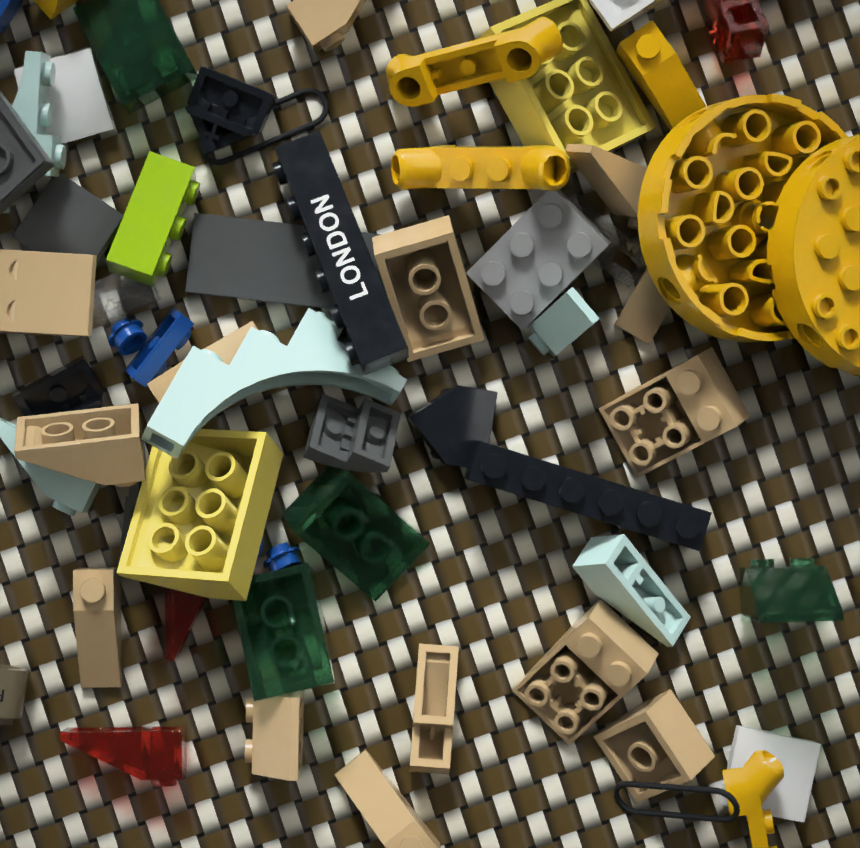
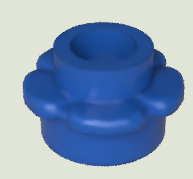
(127, 336)
(281, 557)

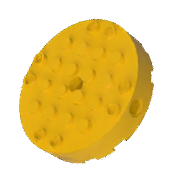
(712, 205)
(818, 254)

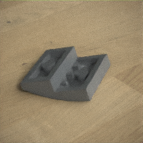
(69, 221)
(352, 436)

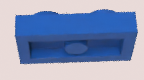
(152, 357)

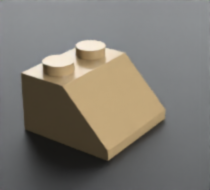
(277, 736)
(655, 745)

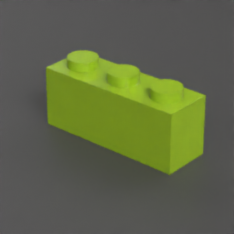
(153, 219)

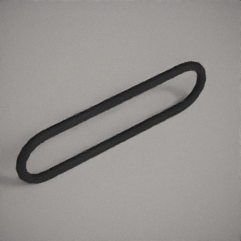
(280, 137)
(699, 789)

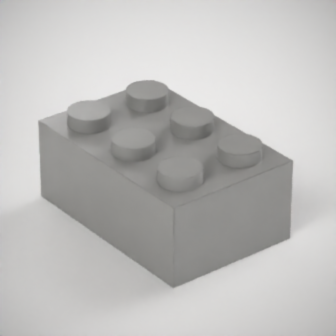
(539, 257)

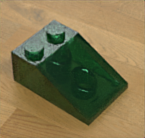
(136, 49)
(355, 530)
(788, 592)
(284, 633)

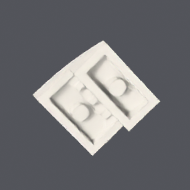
(76, 97)
(799, 763)

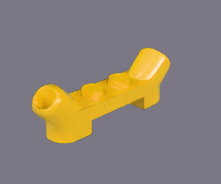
(500, 56)
(481, 167)
(751, 788)

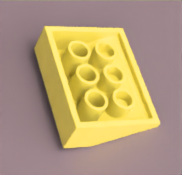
(577, 94)
(203, 514)

